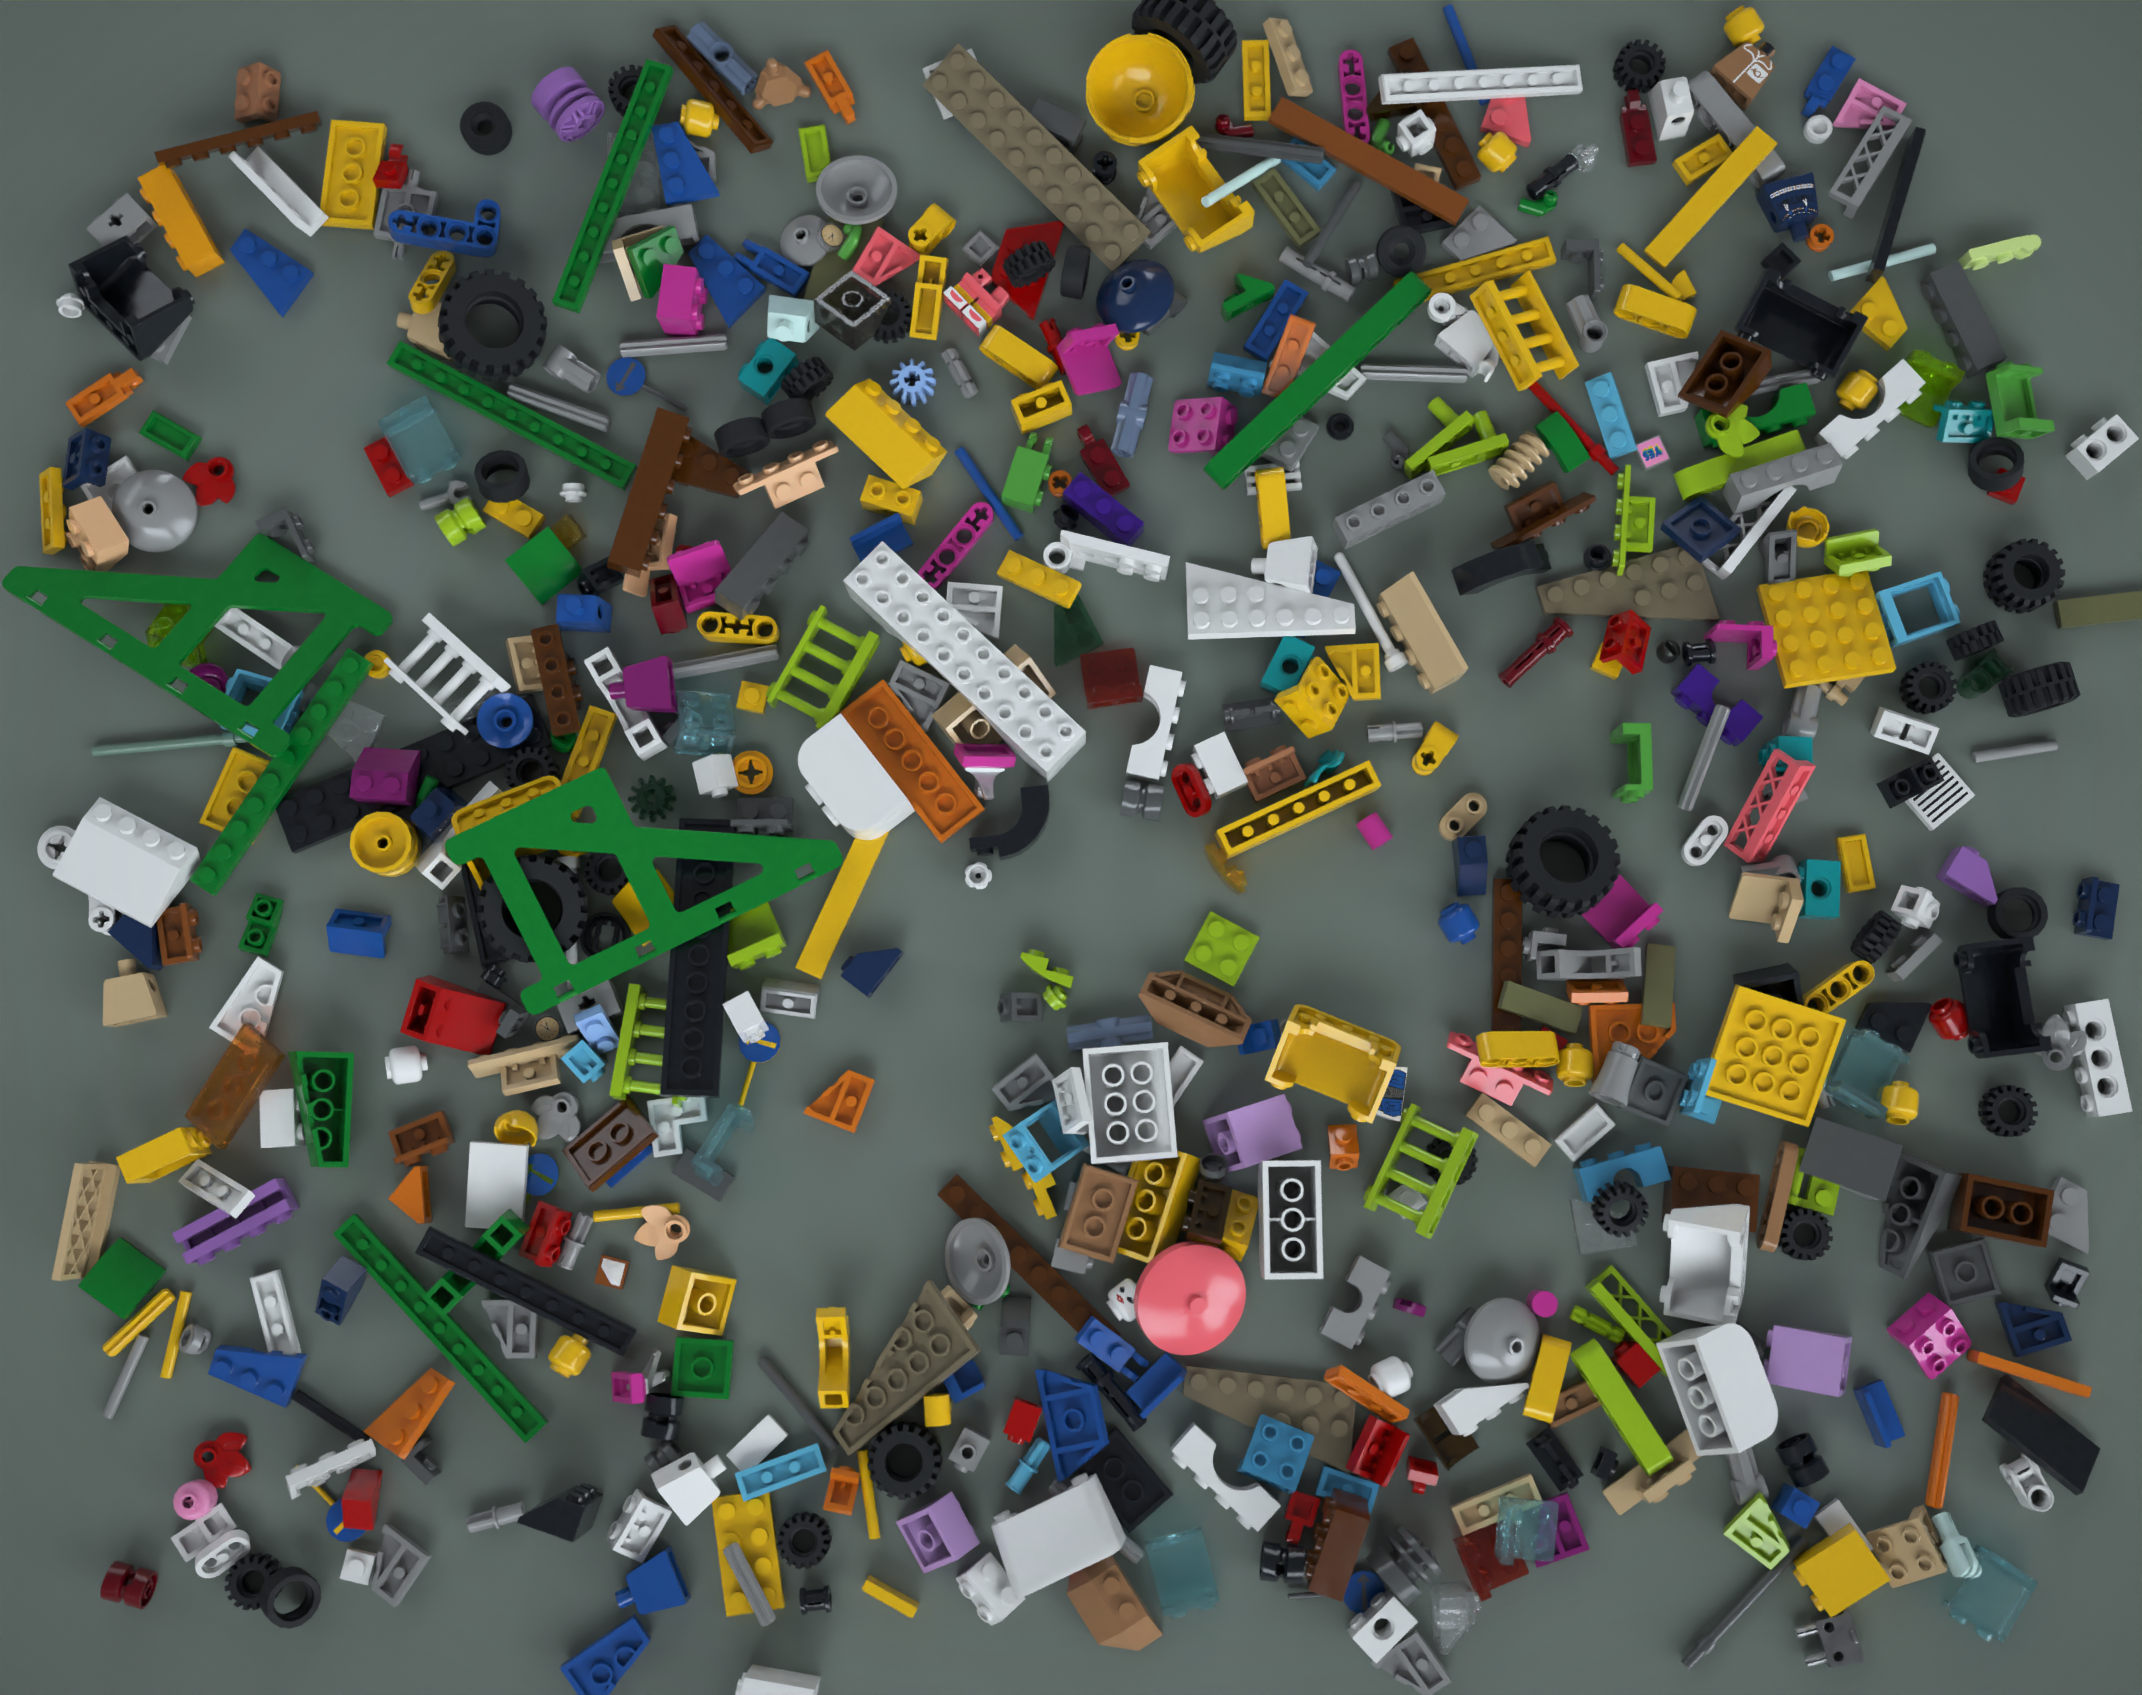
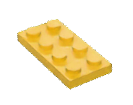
(350, 165)
(754, 1530)

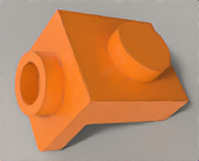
(1343, 1146)
(842, 1490)

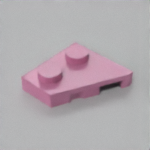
(1864, 105)

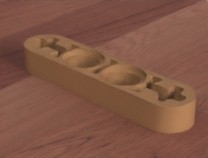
(1777, 1196)

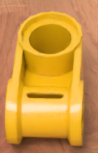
(932, 227)
(1435, 746)

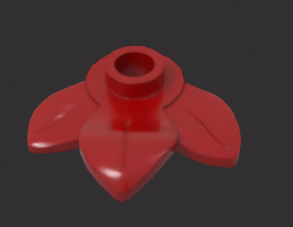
(210, 484)
(226, 1460)

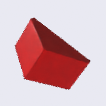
(361, 1499)

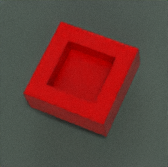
(2009, 495)

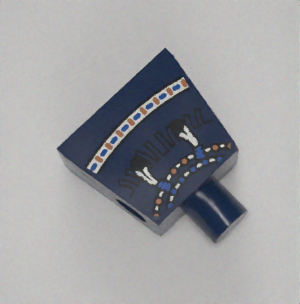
(1790, 204)
(436, 812)

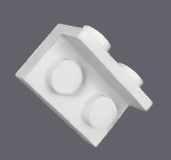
(1072, 1101)
(638, 1526)

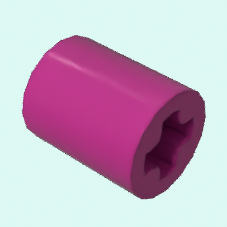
(1374, 831)
(1542, 1303)

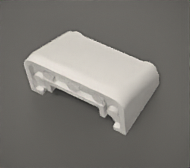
(1706, 1263)
(1058, 1536)

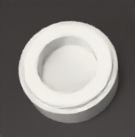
(1817, 129)

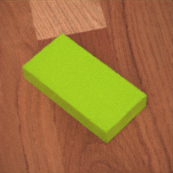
(814, 150)

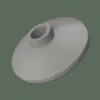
(802, 251)

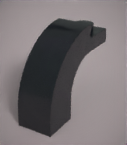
(1500, 566)
(1026, 831)

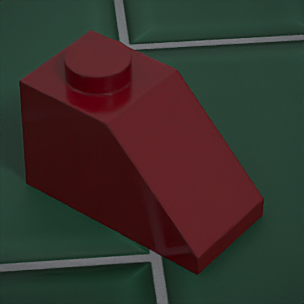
(667, 604)

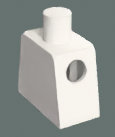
(1671, 102)
(1289, 563)
(689, 1484)

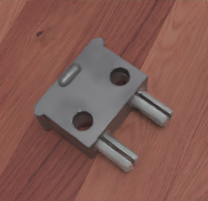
(1838, 1636)

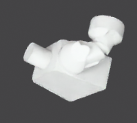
(1465, 337)

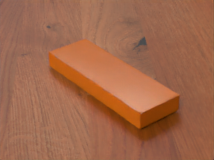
(1288, 355)
(1366, 1394)

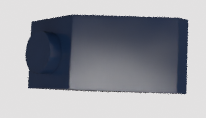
(1470, 865)
(139, 940)
(870, 969)

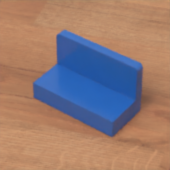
(889, 531)
(358, 933)
(1156, 1383)
(1879, 1413)

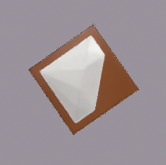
(612, 1272)

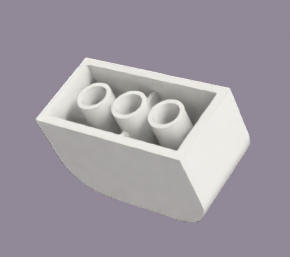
(851, 782)
(1290, 1219)
(1720, 1388)

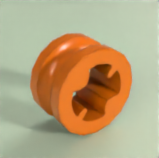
(1827, 235)
(1061, 475)

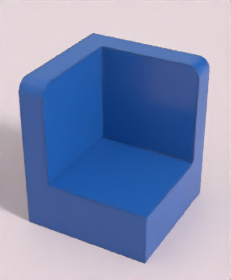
(965, 1381)

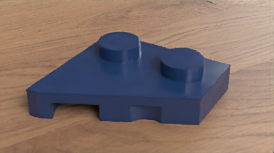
(2032, 1328)

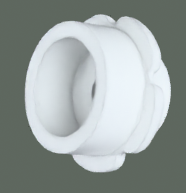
(70, 305)
(573, 492)
(978, 883)

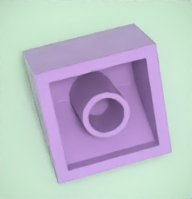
(938, 1532)

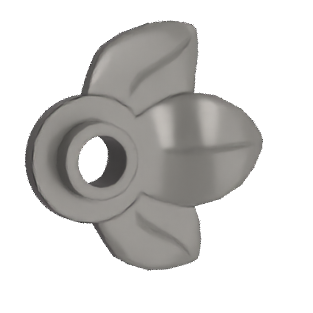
(2063, 1041)
(554, 1119)

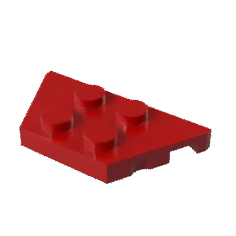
(1029, 296)

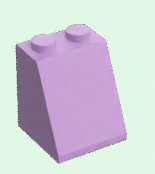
(1254, 1133)
(1808, 1360)

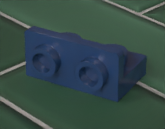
(86, 459)
(2096, 908)

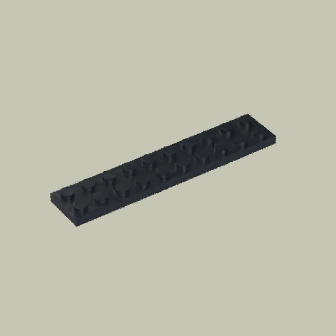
(451, 757)
(697, 979)

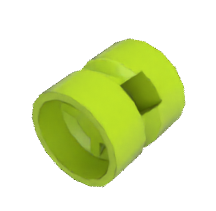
(460, 521)

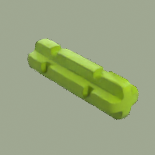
(1597, 1324)

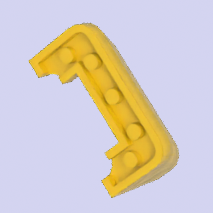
(1179, 180)
(493, 806)
(1334, 1060)

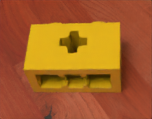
(889, 498)

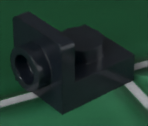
(598, 578)

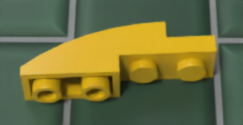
(1043, 1202)

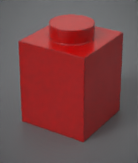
(1634, 1363)
(1022, 1420)

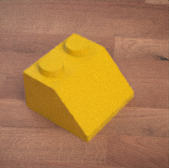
(696, 1301)

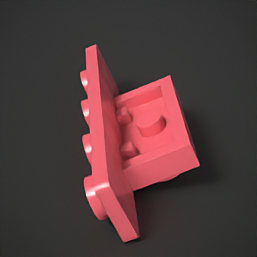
(1496, 1082)

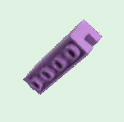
(221, 1231)

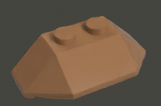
(1194, 1009)
(1111, 1606)

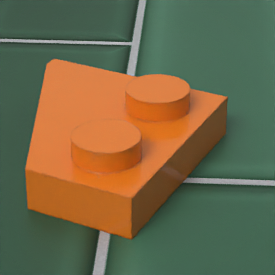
(843, 1101)

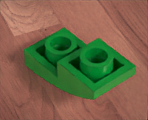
(1563, 441)
(262, 925)

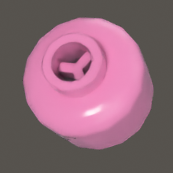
(195, 1499)

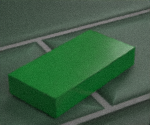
(170, 435)

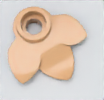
(658, 1230)

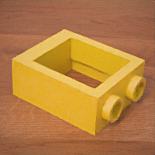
(164, 1155)

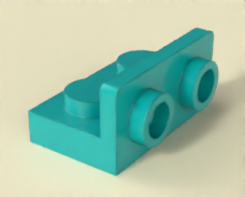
(1964, 422)

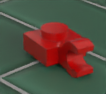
(392, 172)
(1301, 1511)

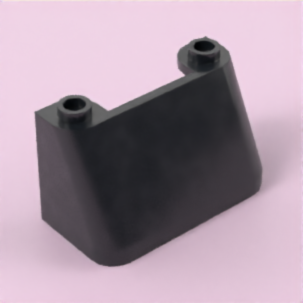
(129, 296)
(1799, 325)
(1999, 998)

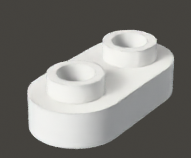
(1703, 841)
(224, 1553)

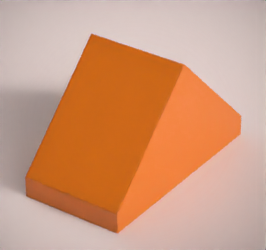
(414, 1195)

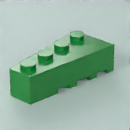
(325, 1101)

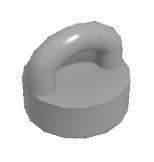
(192, 1339)

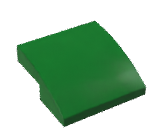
(544, 565)
(122, 1278)

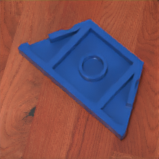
(1072, 1420)

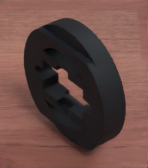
(599, 920)

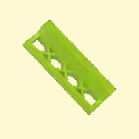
(1621, 1317)

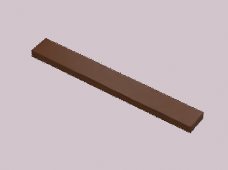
(1368, 161)

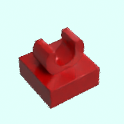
(1421, 1473)

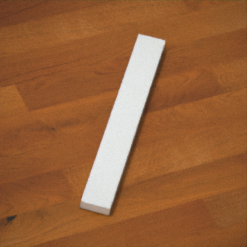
(1480, 84)

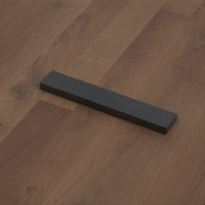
(1896, 205)

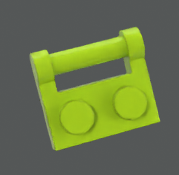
(1819, 1194)

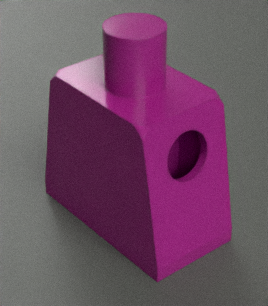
(647, 686)

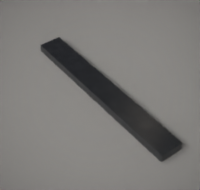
(526, 1291)

